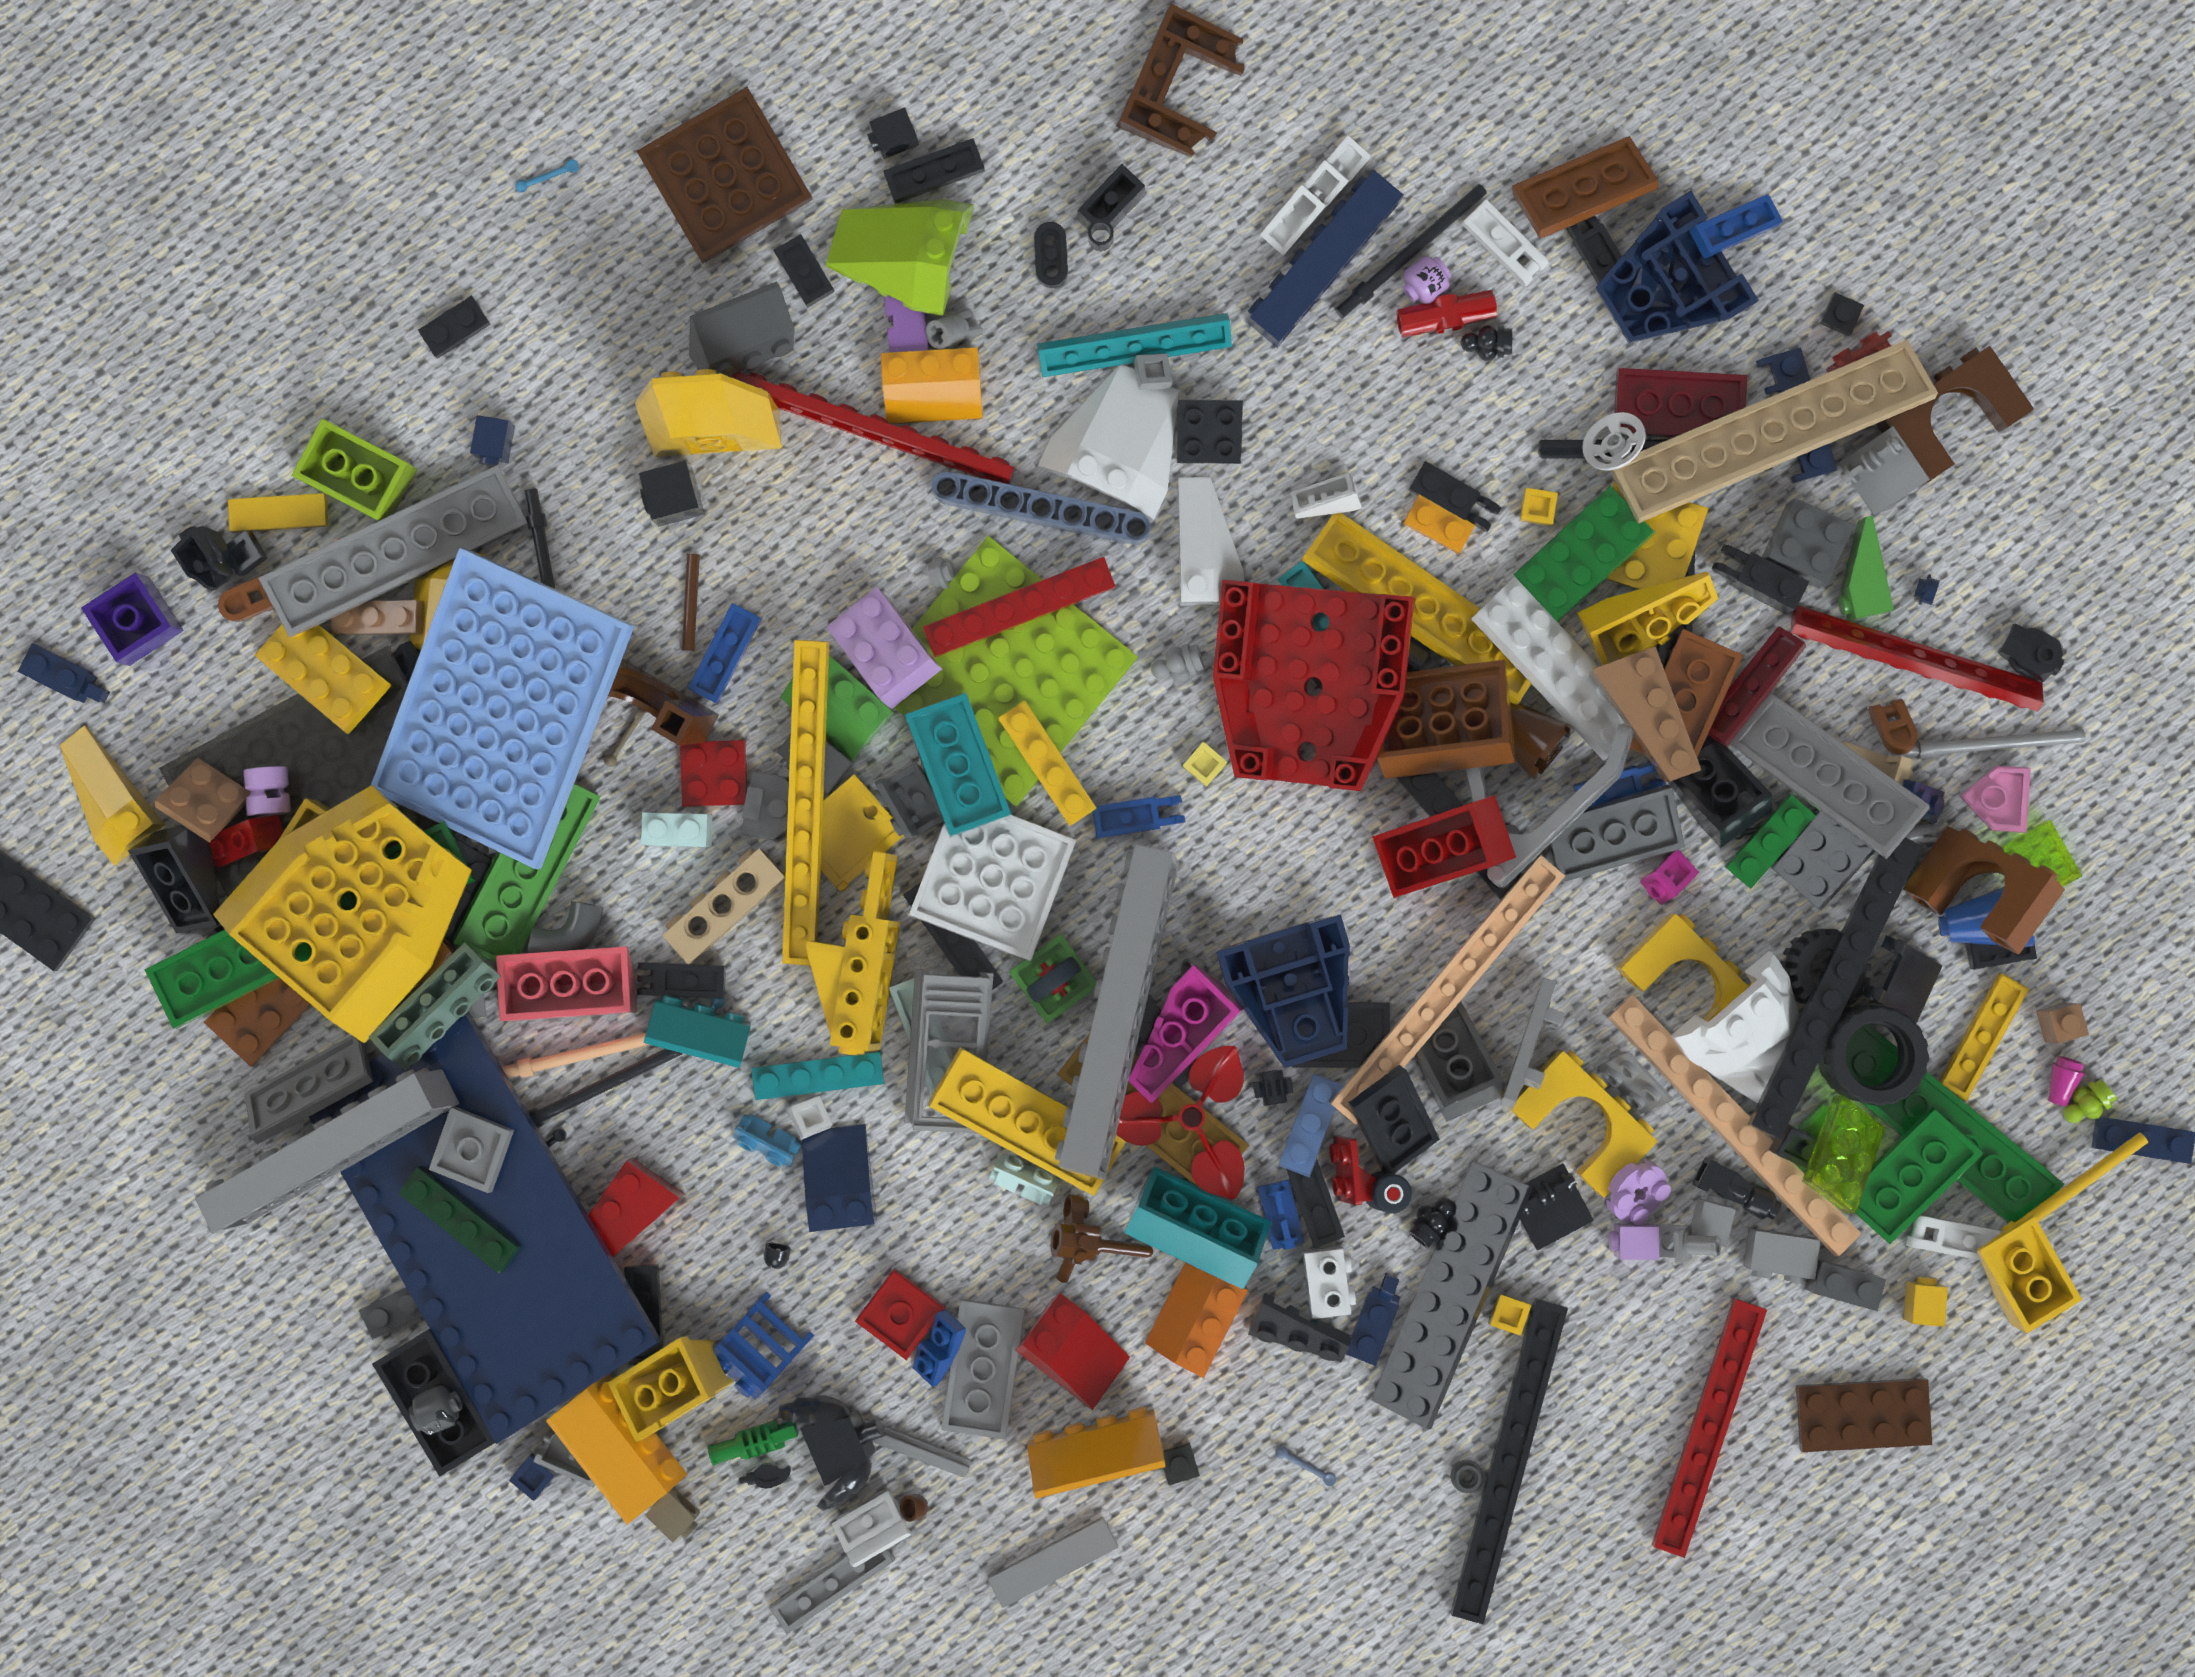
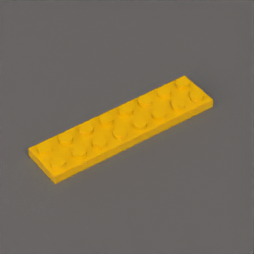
(1440, 615)

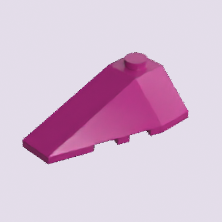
(1189, 1022)

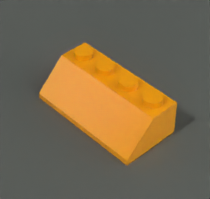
(599, 1439)

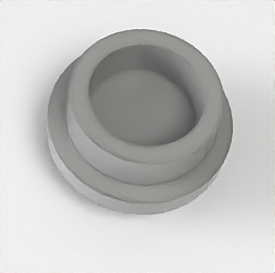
(941, 573)

